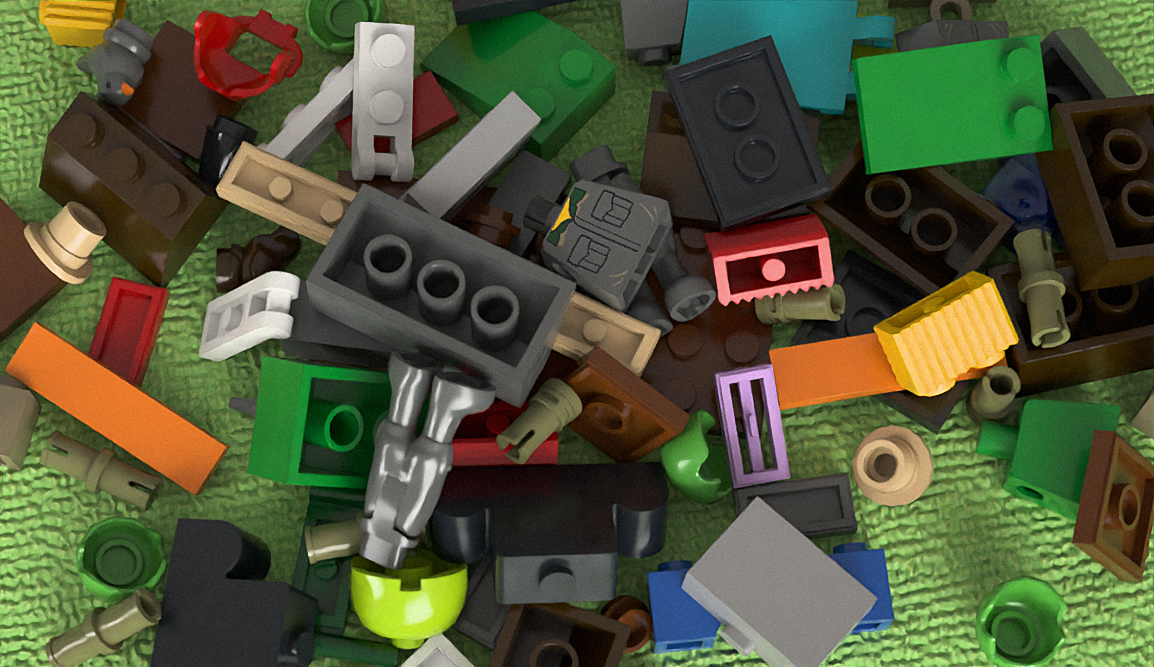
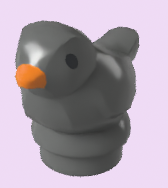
(118, 61)

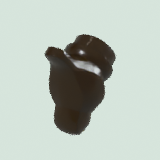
(260, 255)

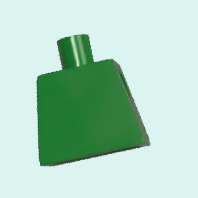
(1047, 450)

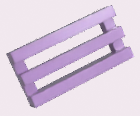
(742, 377)

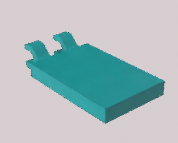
(810, 37)

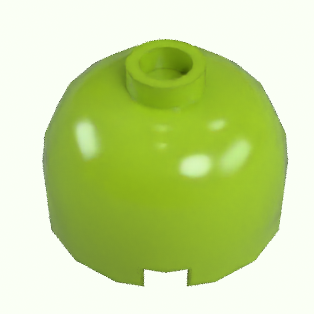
(411, 601)

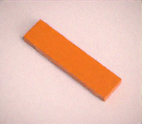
(839, 371)
(117, 408)

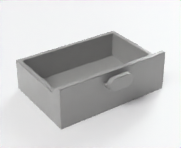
(474, 159)
(776, 591)

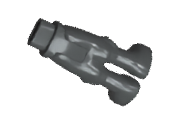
(683, 293)
(409, 468)

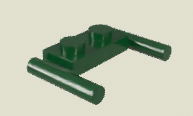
(330, 583)

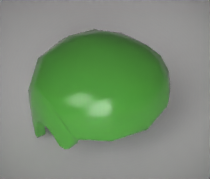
(333, 21)
(696, 463)
(120, 558)
(1020, 623)

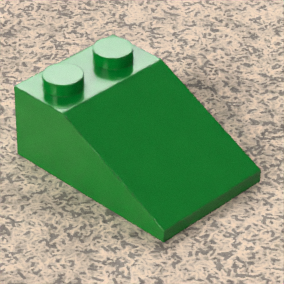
(536, 60)
(952, 104)
(319, 422)

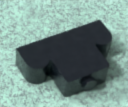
(551, 526)
(222, 609)

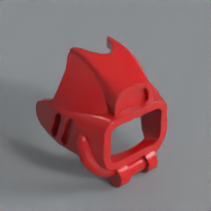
(224, 74)

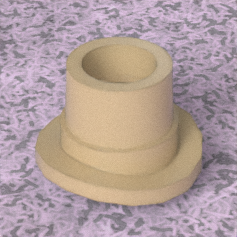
(67, 241)
(893, 466)

